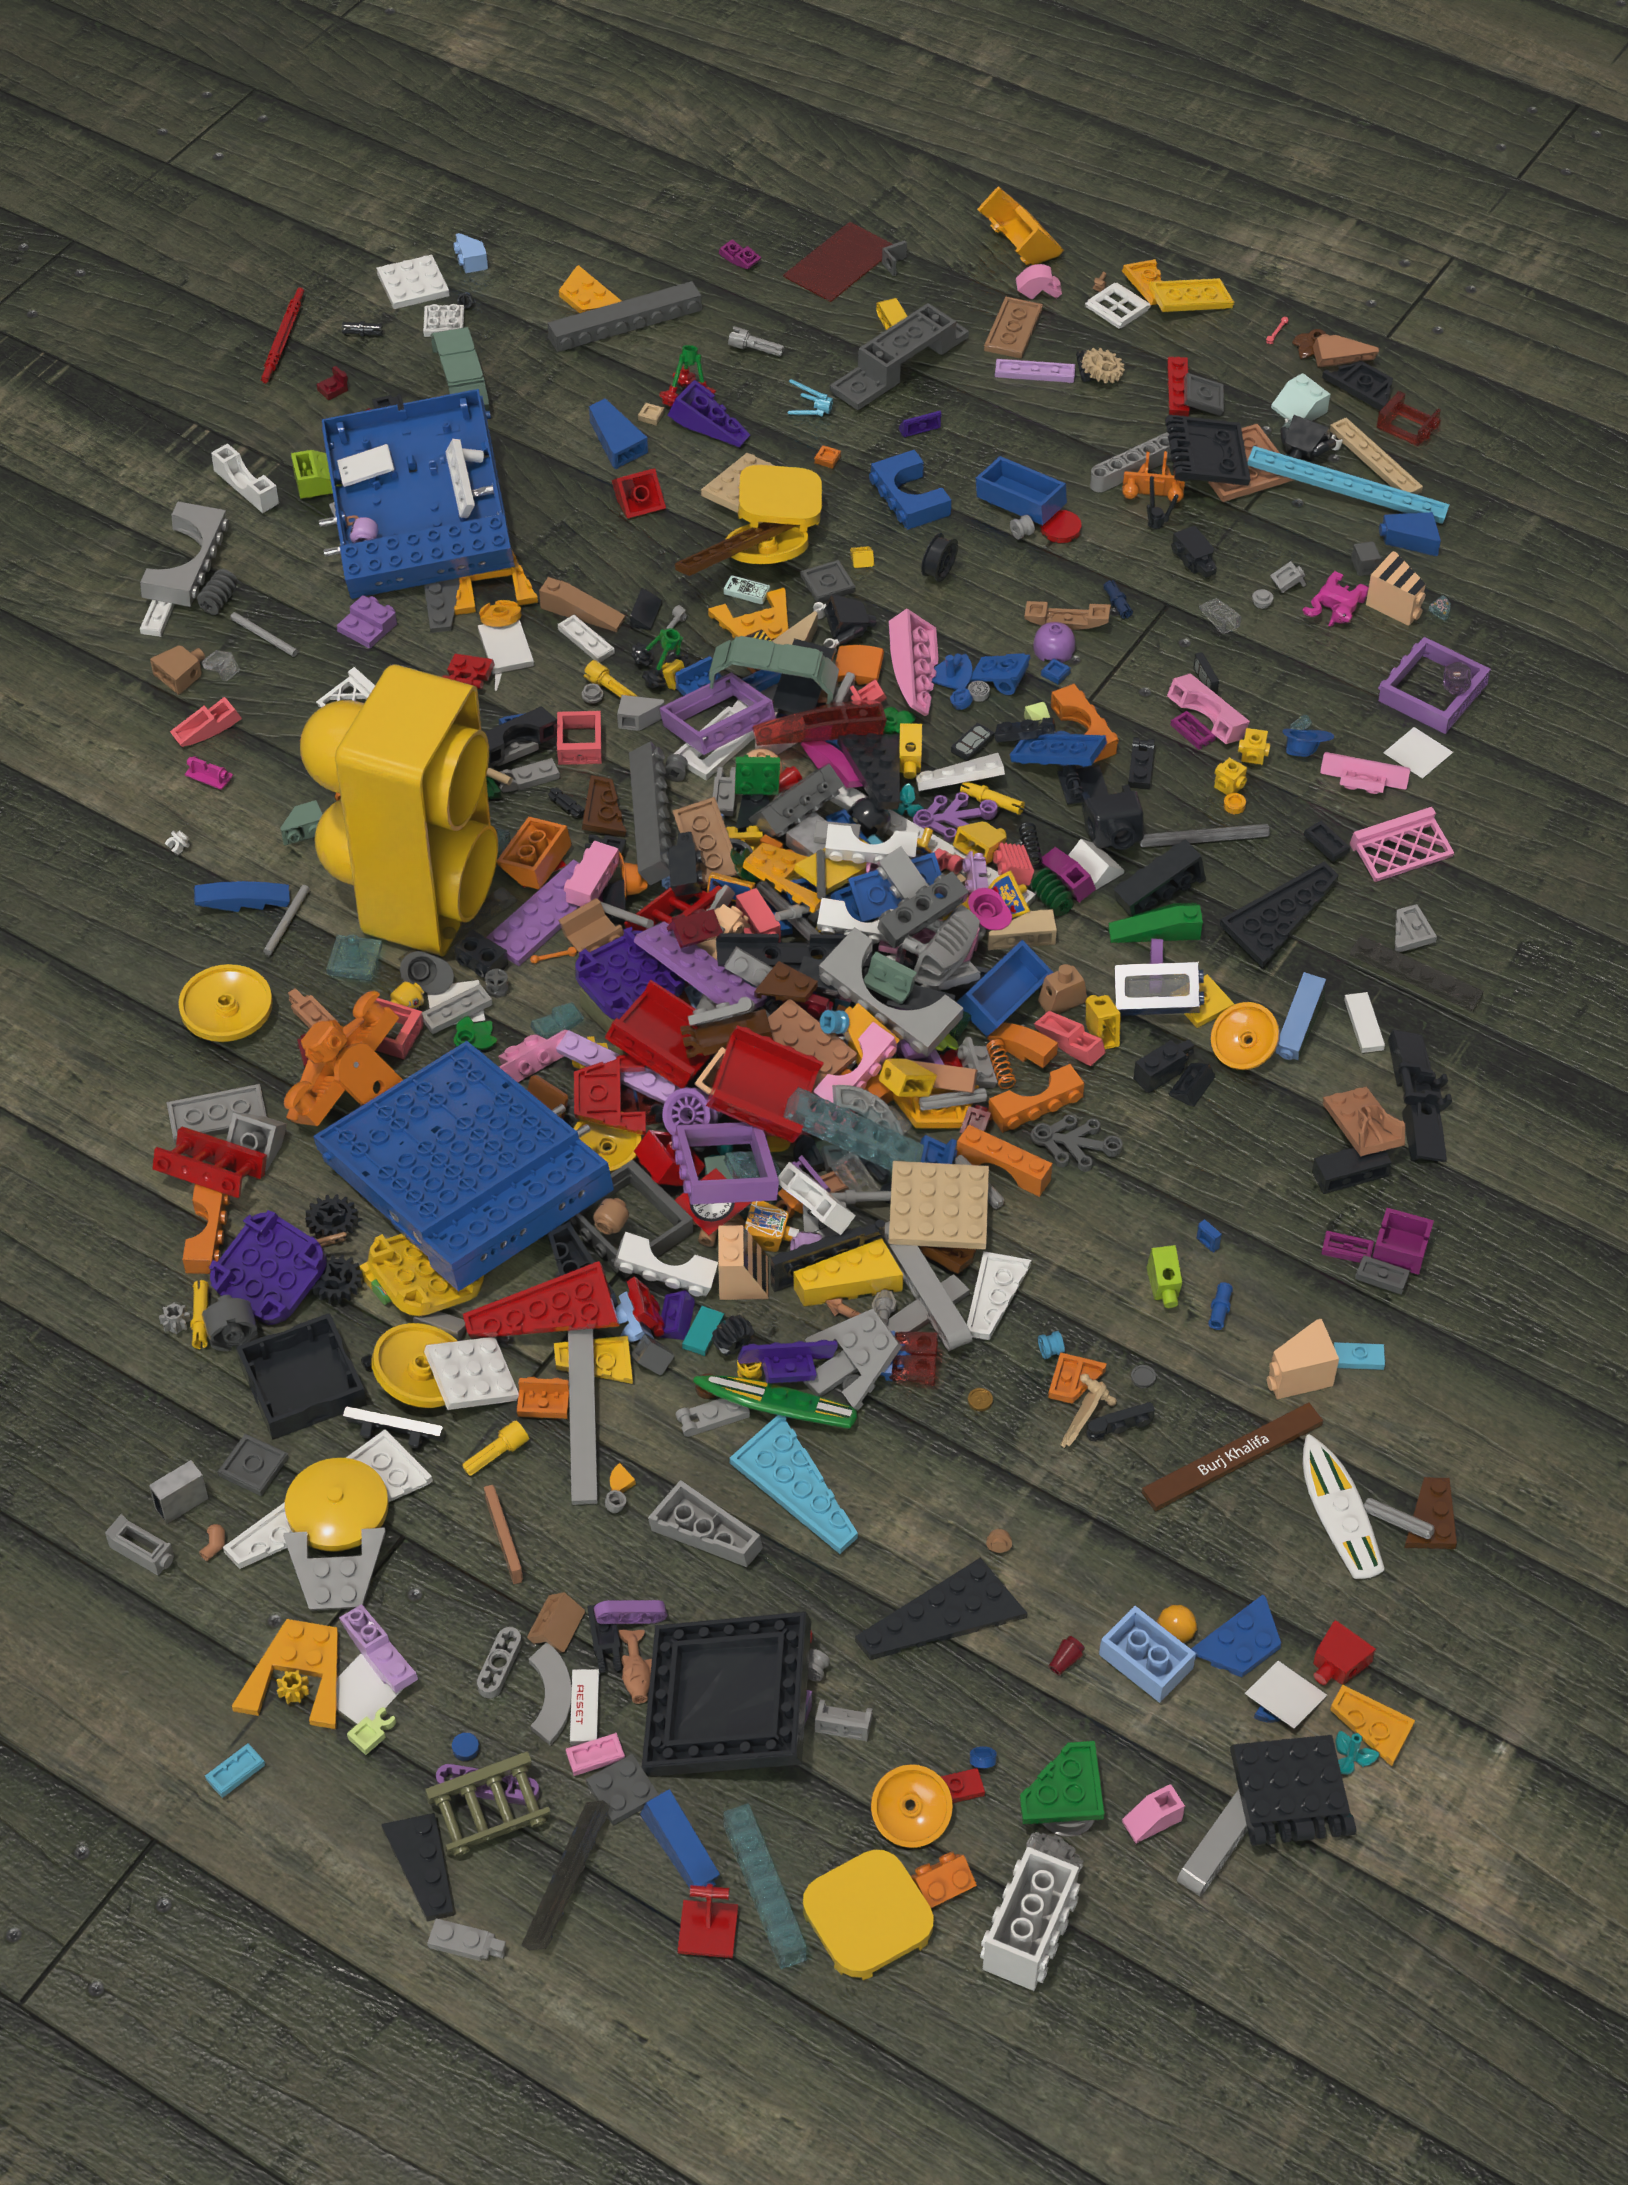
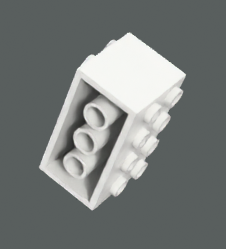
(1031, 1919)

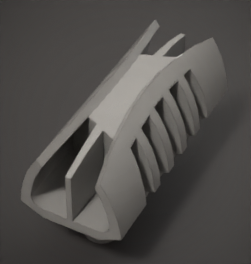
(947, 947)

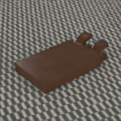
(714, 1035)

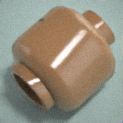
(611, 1216)

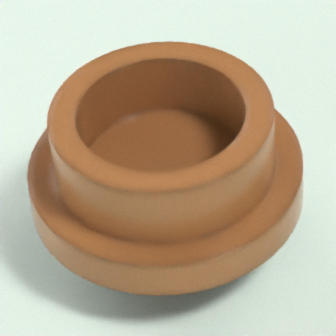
(999, 1541)

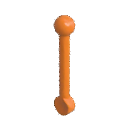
(571, 952)

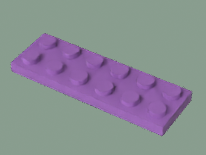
(536, 919)
(696, 967)

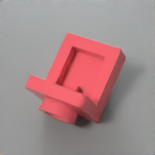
(870, 692)

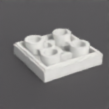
(442, 318)

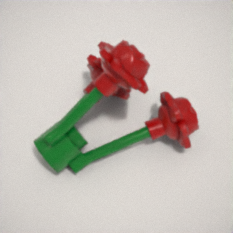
(684, 376)

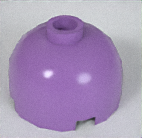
(1054, 641)

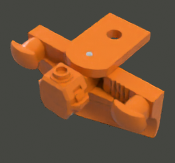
(343, 1061)

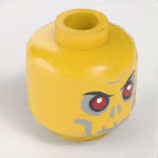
(408, 995)

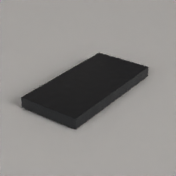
(796, 692)

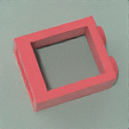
(569, 752)
(759, 914)
(413, 1024)

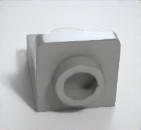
(1288, 577)

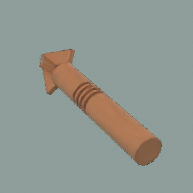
(837, 1307)

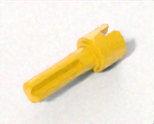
(600, 675)
(509, 1439)

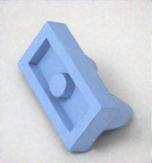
(633, 1329)

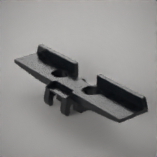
(787, 953)
(917, 999)
(1421, 1091)

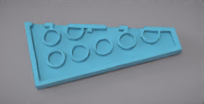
(789, 1476)

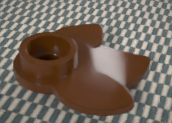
(1306, 341)

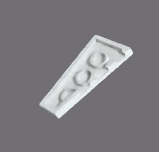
(963, 772)
(994, 1290)

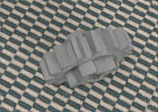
(1055, 1847)

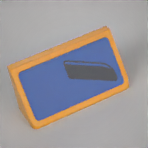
(737, 885)

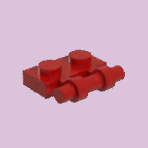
(470, 667)
(645, 1306)

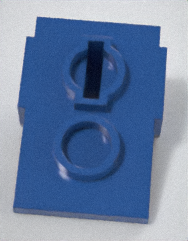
(1002, 670)

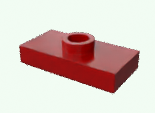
(964, 1785)

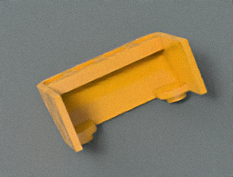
(1020, 227)

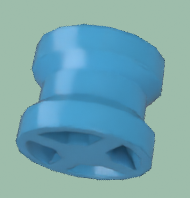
(834, 1022)
(1051, 1344)

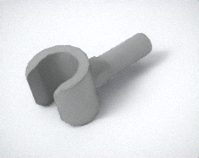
(679, 615)

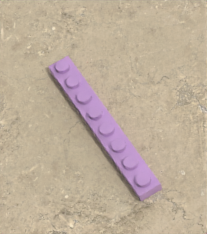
(646, 1082)

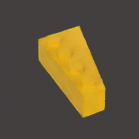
(849, 1274)

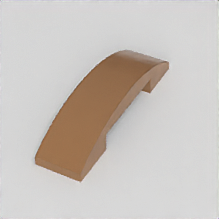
(1074, 618)

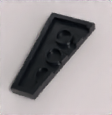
(420, 1855)

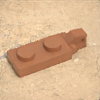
(308, 1008)

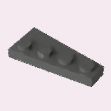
(441, 603)

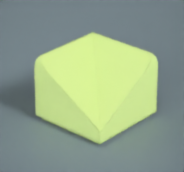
(1036, 711)

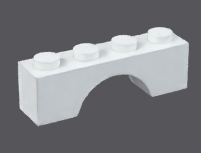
(230, 467)
(844, 845)
(835, 919)
(816, 1198)
(636, 1257)

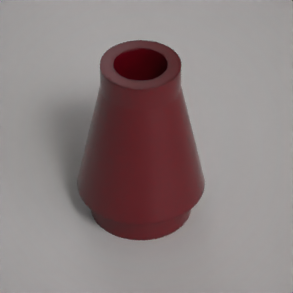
(1066, 1655)

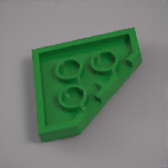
(1065, 1788)

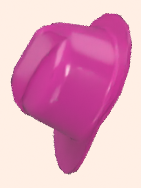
(989, 909)

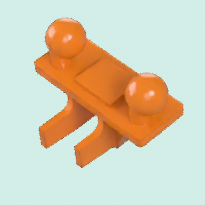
(1164, 484)

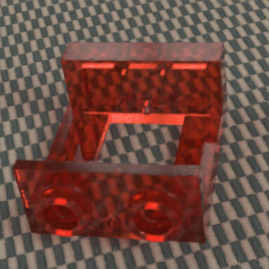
(1397, 407)

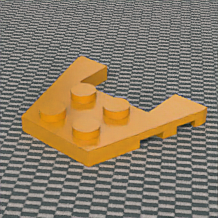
(771, 620)

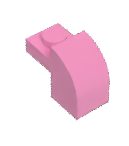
(1036, 279)

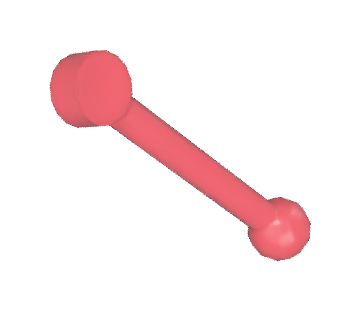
(1270, 339)

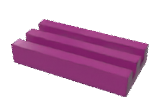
(1190, 731)
(1346, 1251)

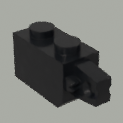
(1194, 551)
(685, 866)
(1162, 1064)

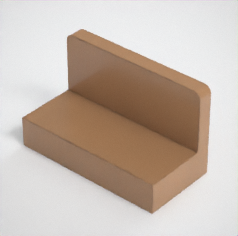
(557, 1622)

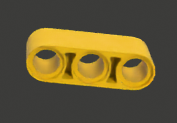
(890, 312)

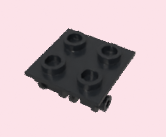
(1081, 780)

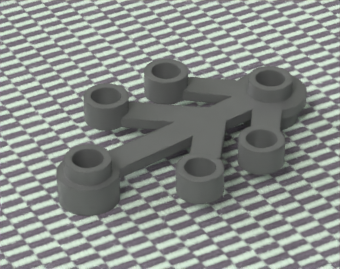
(1048, 1136)

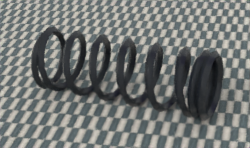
(1035, 847)

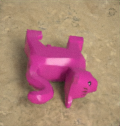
(1338, 599)

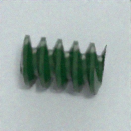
(1052, 892)

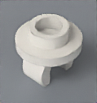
(179, 839)

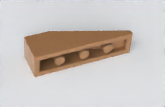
(568, 601)

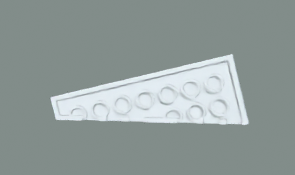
(382, 1453)

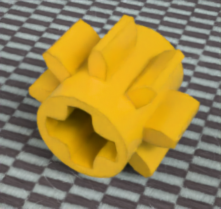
(292, 1686)

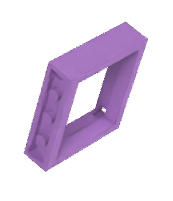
(1423, 711)
(726, 730)
(725, 1190)

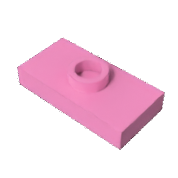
(595, 1754)

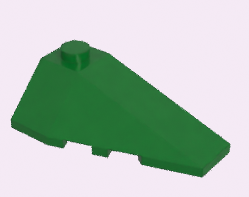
(1168, 923)

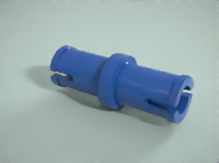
(1220, 1306)

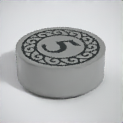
(979, 690)

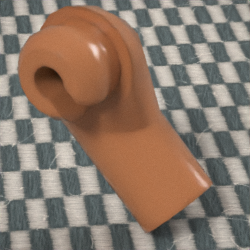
(216, 1541)

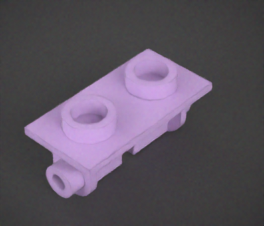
(973, 867)

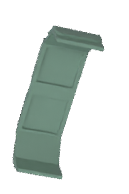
(459, 361)
(776, 658)

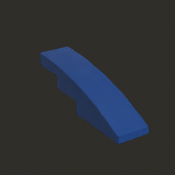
(233, 895)

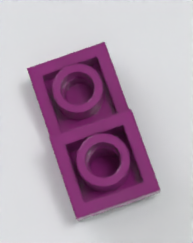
(738, 256)

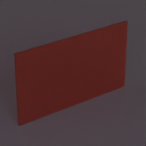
(838, 262)

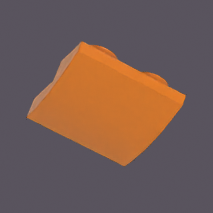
(860, 660)

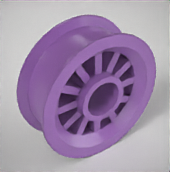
(684, 1098)

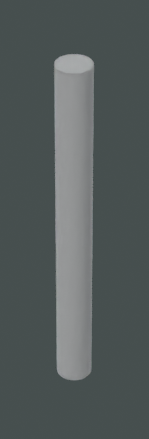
(264, 634)
(628, 916)
(287, 918)

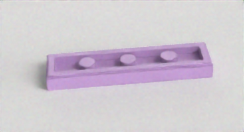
(1035, 370)

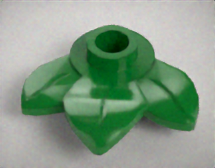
(894, 719)
(476, 1034)

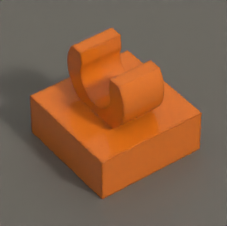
(790, 1201)

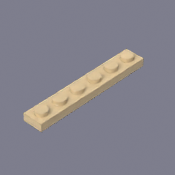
(1374, 457)

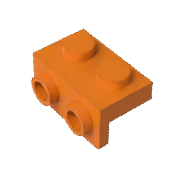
(543, 1398)
(944, 1878)

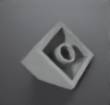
(257, 1134)

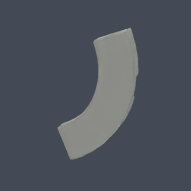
(865, 1104)
(557, 1693)

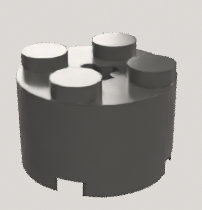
(229, 1323)

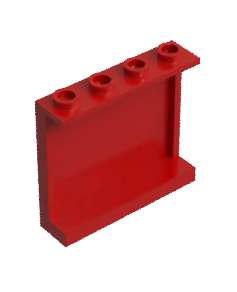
(654, 1036)
(759, 1079)

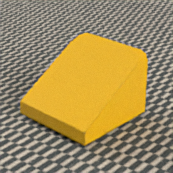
(862, 557)

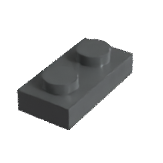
(1382, 1274)

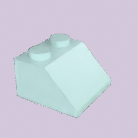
(1302, 398)

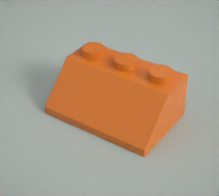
(535, 852)

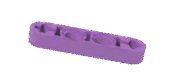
(484, 1791)

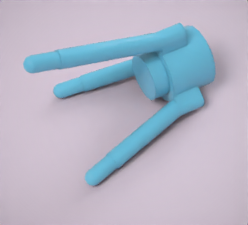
(822, 402)

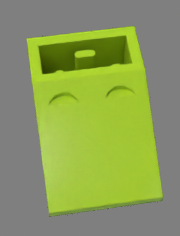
(311, 473)

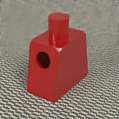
(1341, 1655)

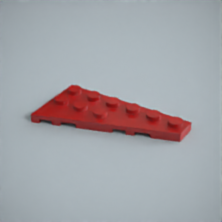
(561, 1304)

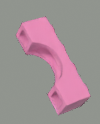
(1193, 694)
(876, 1048)

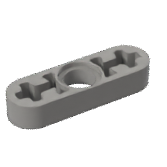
(500, 1674)

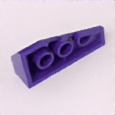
(700, 412)

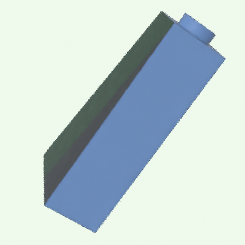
(1301, 1016)

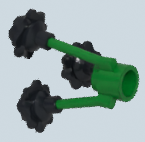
(643, 655)

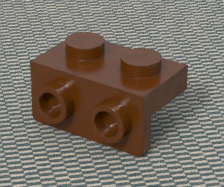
(952, 1258)

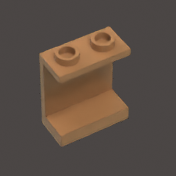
(589, 927)

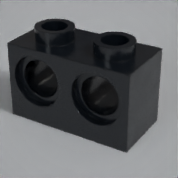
(480, 954)

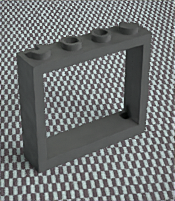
(634, 1174)

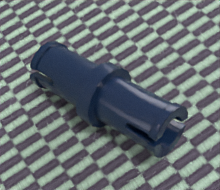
(1118, 599)

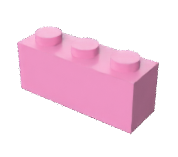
(592, 874)

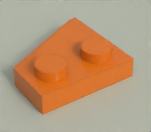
(1066, 1379)

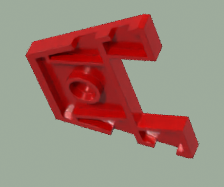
(599, 1095)

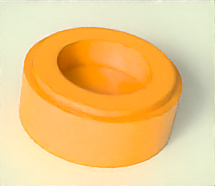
(1234, 803)

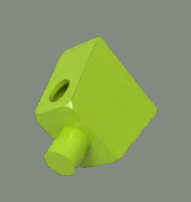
(1165, 1275)

